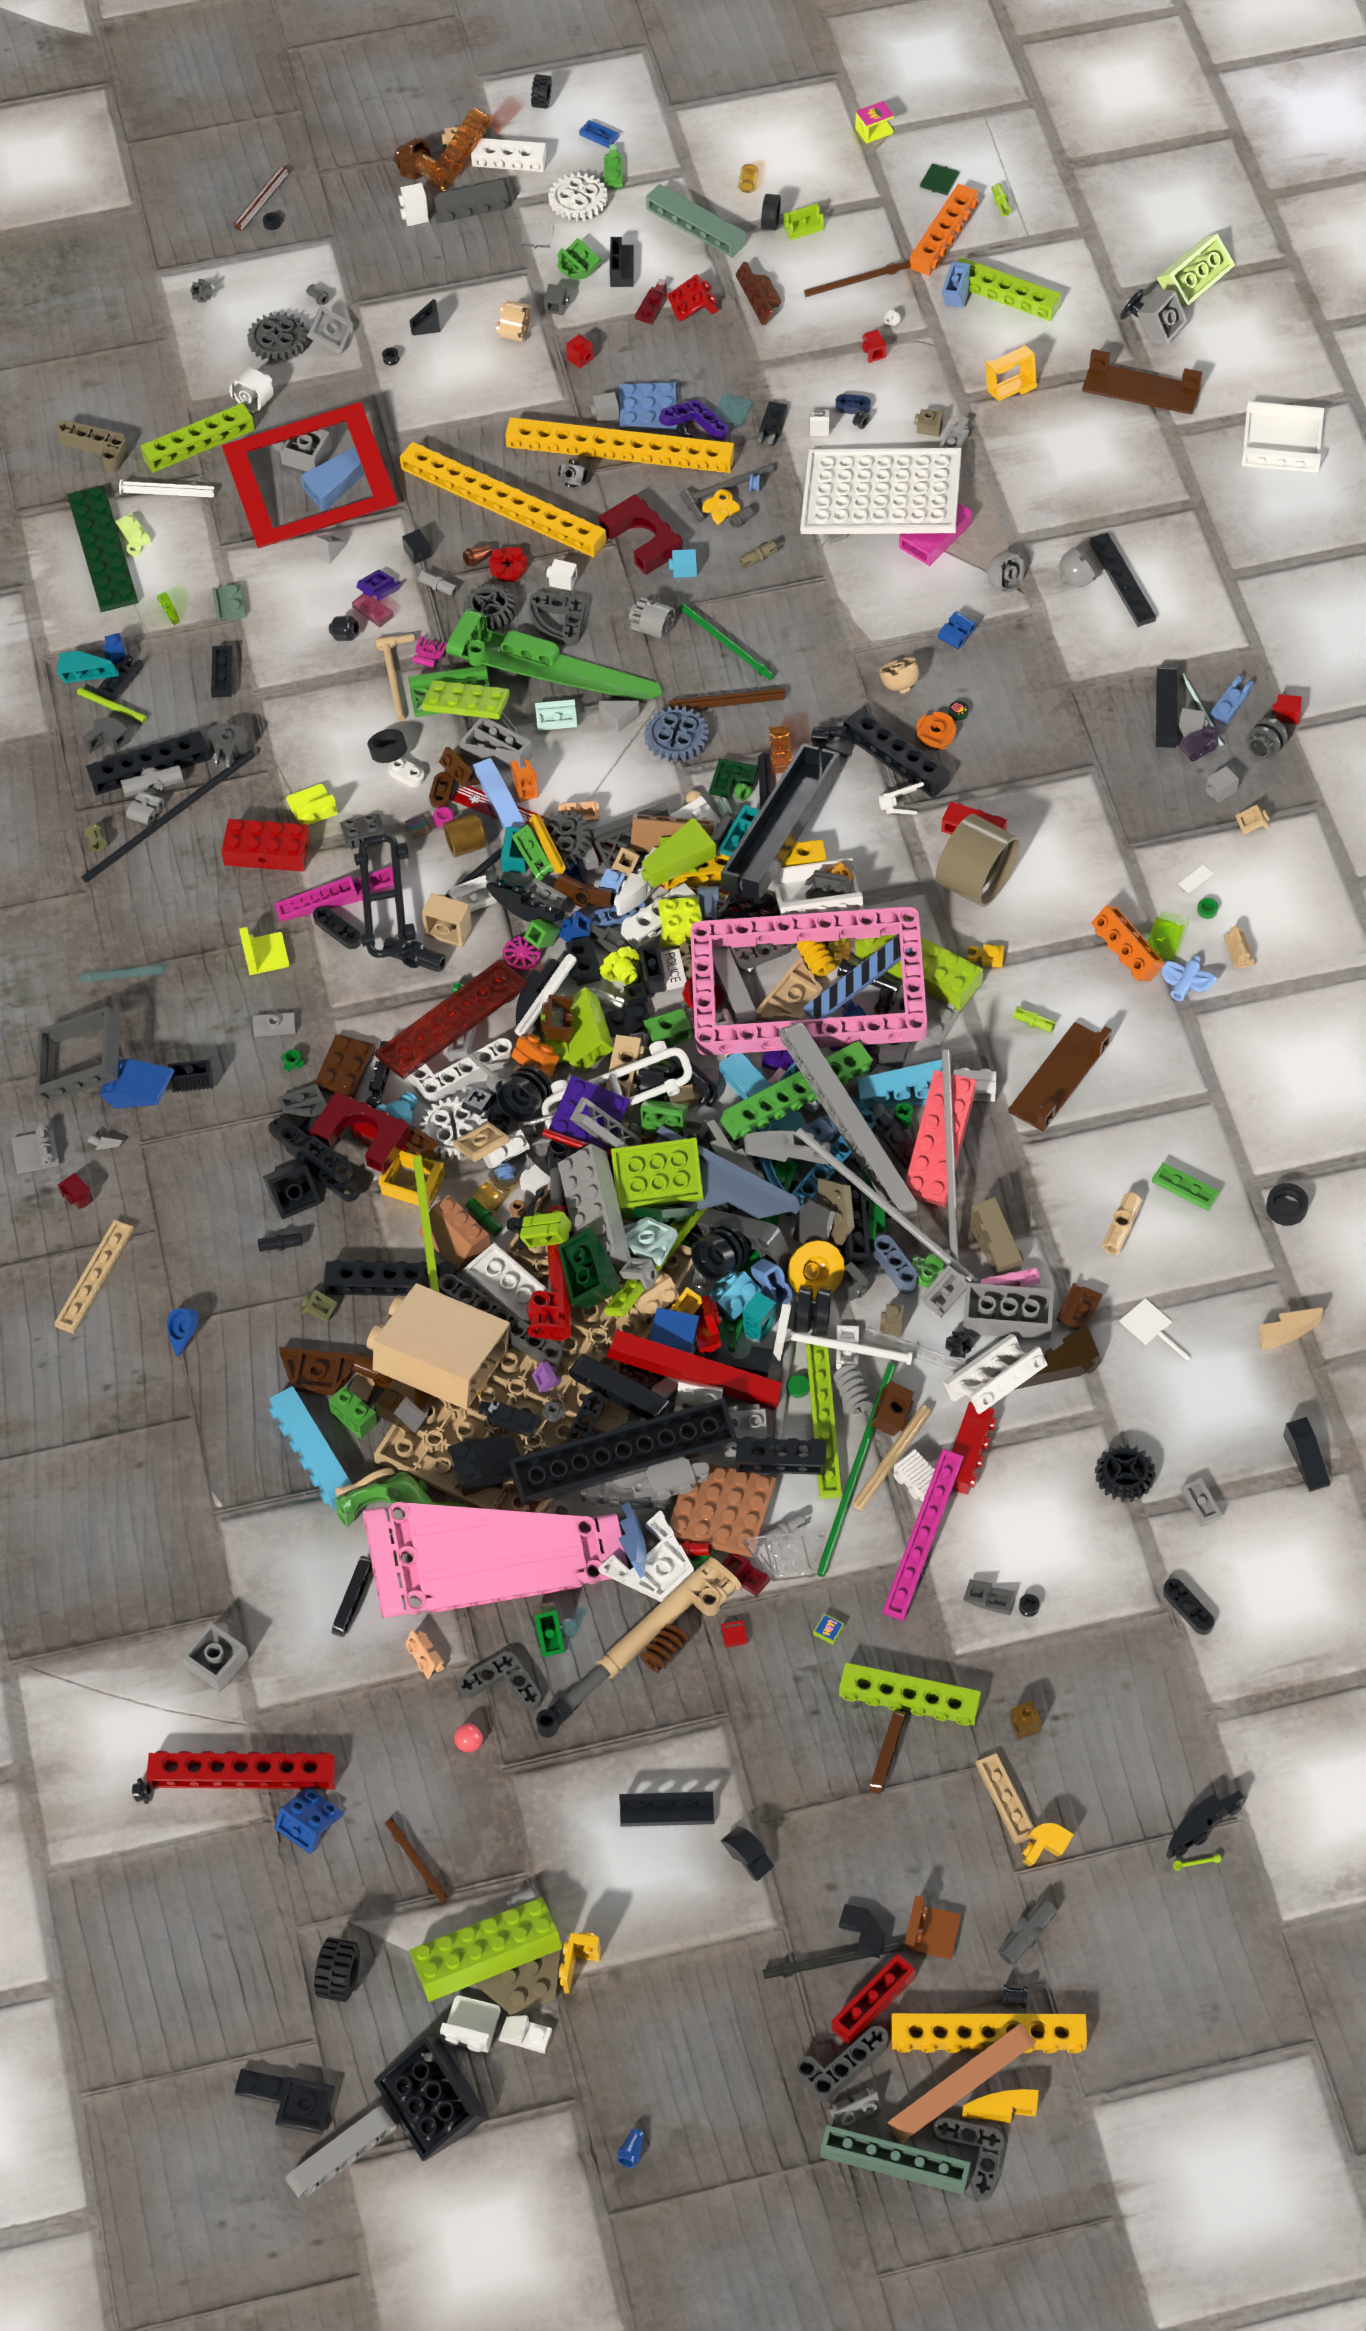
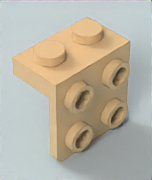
(658, 1296)

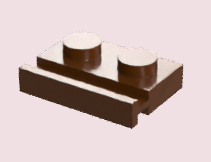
(1079, 1307)

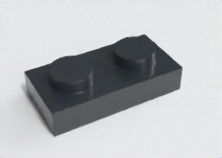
(260, 2086)

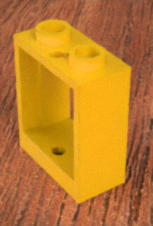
(405, 1159)

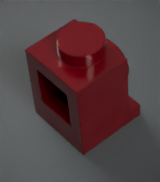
(75, 1191)

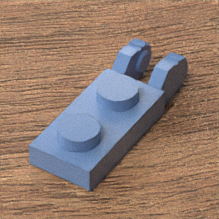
(1231, 701)

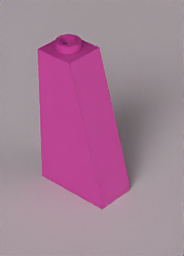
(930, 546)

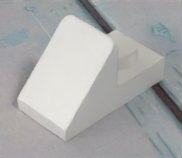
(819, 422)
(525, 2034)

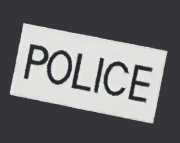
(673, 969)

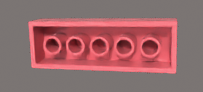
(927, 1168)

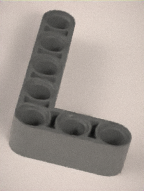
(759, 1235)

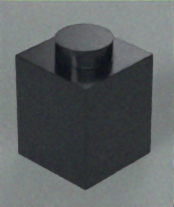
(416, 546)

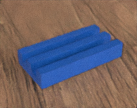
(597, 136)

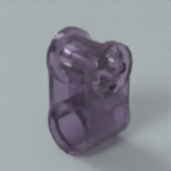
(1200, 743)

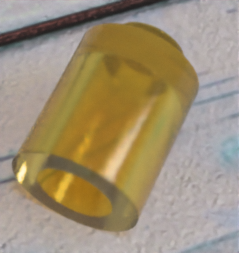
(748, 178)

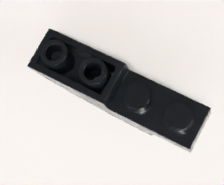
(518, 902)
(536, 983)
(1195, 1826)

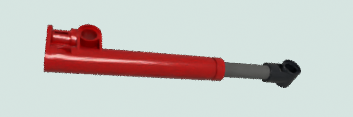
(552, 1309)

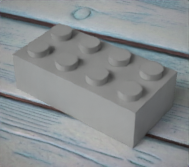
(1008, 1310)

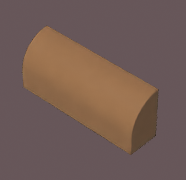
(649, 829)

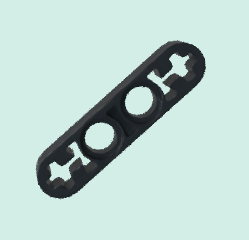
(352, 1596)

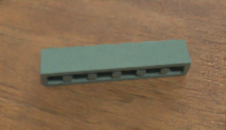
(695, 220)
(895, 2159)

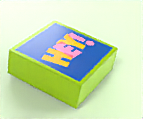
(828, 1629)

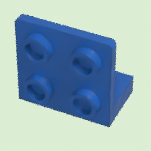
(306, 1818)

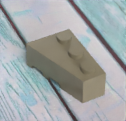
(995, 1237)

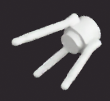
(888, 800)

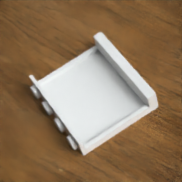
(1282, 437)
(791, 890)

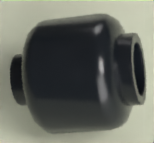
(344, 628)

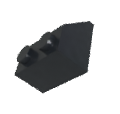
(292, 1189)

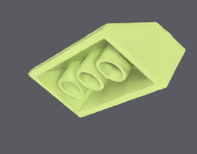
(1197, 269)

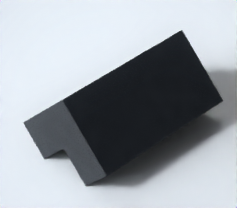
(621, 263)

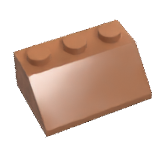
(456, 1233)

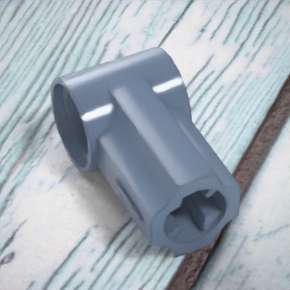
(708, 902)

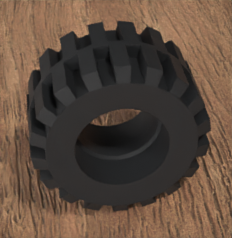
(337, 1969)

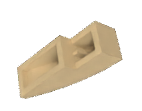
(1288, 1327)

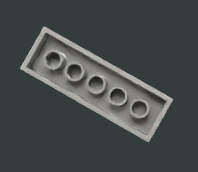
(594, 1201)

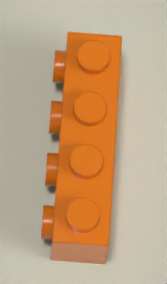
(1127, 943)

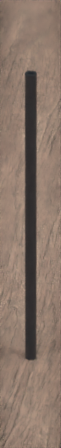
(168, 816)

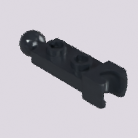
(379, 1082)

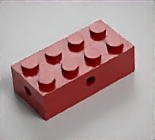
(266, 845)

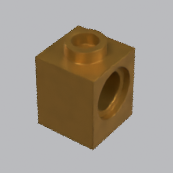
(1025, 1719)

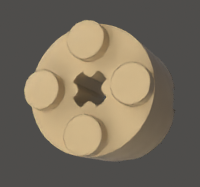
(513, 321)

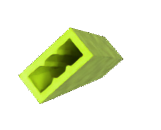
(678, 854)
(591, 1035)

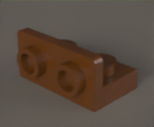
(458, 768)

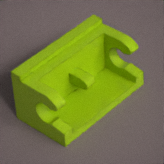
(803, 221)

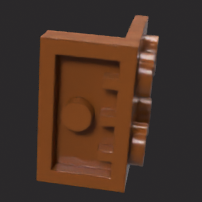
(932, 1930)

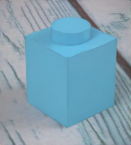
(683, 563)

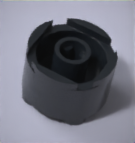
(651, 1077)

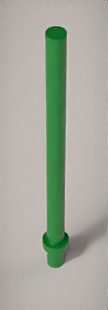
(761, 668)

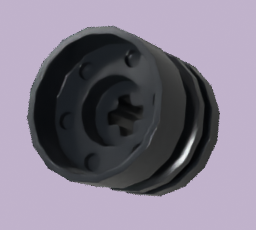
(523, 1093)
(720, 1252)

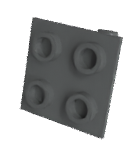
(361, 828)

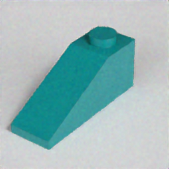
(80, 666)
(738, 830)

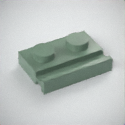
(229, 602)

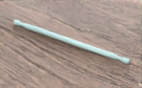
(1199, 704)

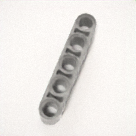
(732, 986)
(340, 2153)

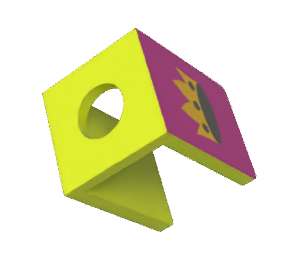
(872, 122)

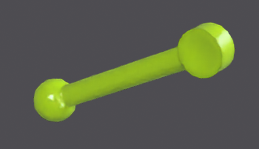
(1177, 1865)

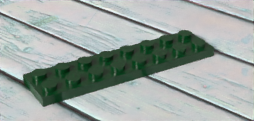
(102, 548)

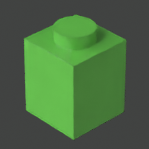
(542, 933)

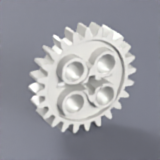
(577, 196)
(439, 1130)

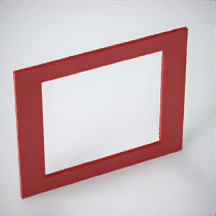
(252, 499)

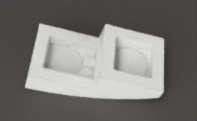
(851, 1335)

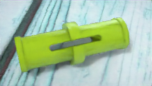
(1001, 199)
(1034, 1019)

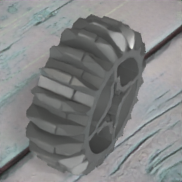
(488, 600)

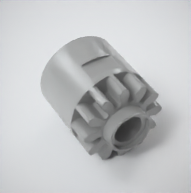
(652, 618)

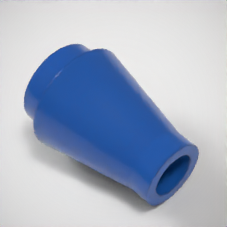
(630, 2150)

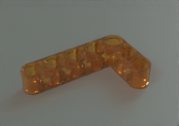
(444, 171)

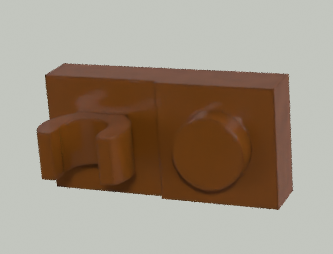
(421, 1144)

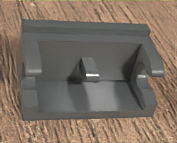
(827, 884)

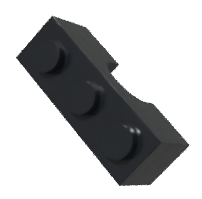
(756, 1362)

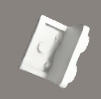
(470, 2024)

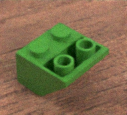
(668, 1114)

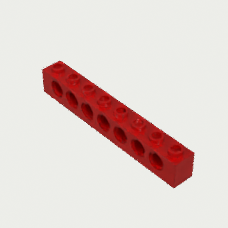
(251, 1778)

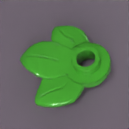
(927, 1269)

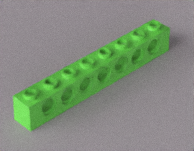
(734, 1117)

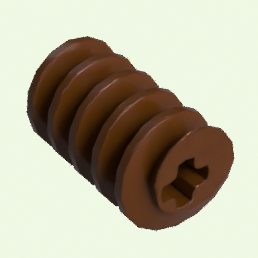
(663, 1646)

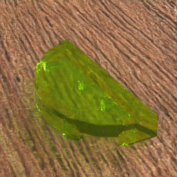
(168, 607)

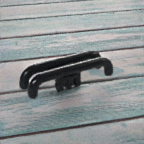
(707, 1086)

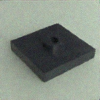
(305, 2105)

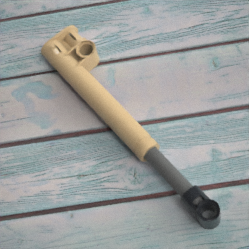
(706, 1583)

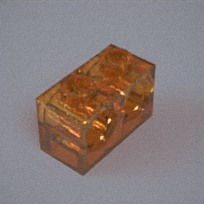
(780, 748)

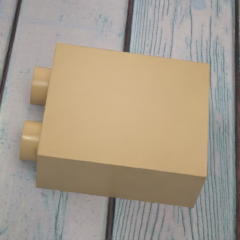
(439, 1345)

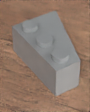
(496, 742)

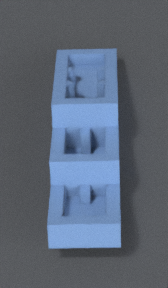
(634, 1540)

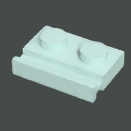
(556, 715)

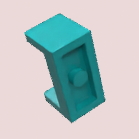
(511, 857)

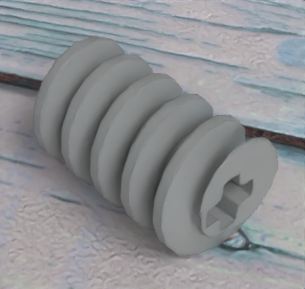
(852, 1390)

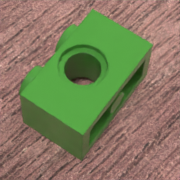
(675, 1020)

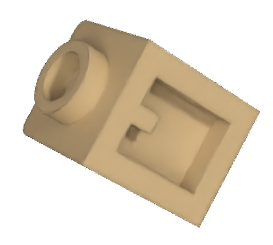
(1253, 819)

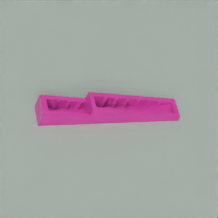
(333, 895)

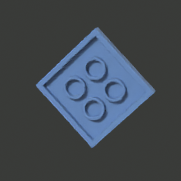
(642, 405)

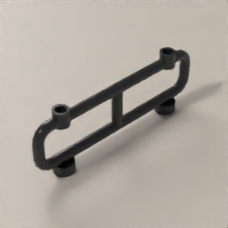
(405, 931)

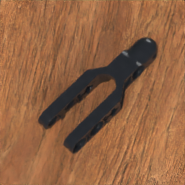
(304, 1148)

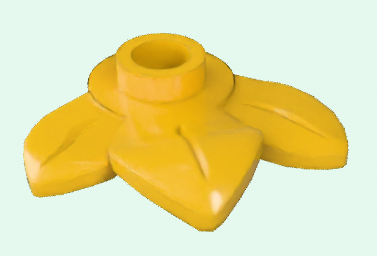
(720, 508)

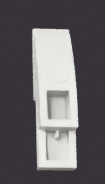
(633, 892)

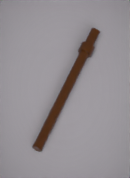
(890, 269)

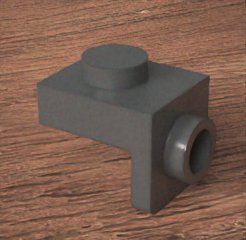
(858, 1280)

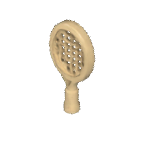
(376, 1477)

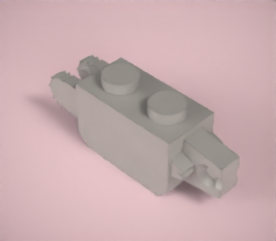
(670, 1479)

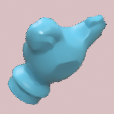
(401, 1108)

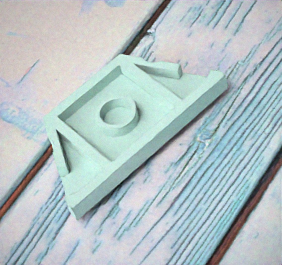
(650, 1239)

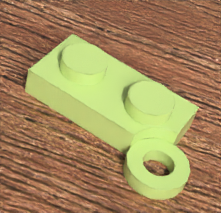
(133, 533)

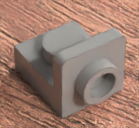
(640, 1269)

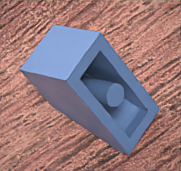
(956, 284)

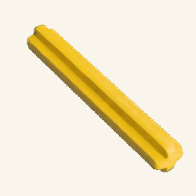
(547, 844)

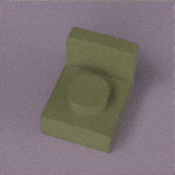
(318, 1305)

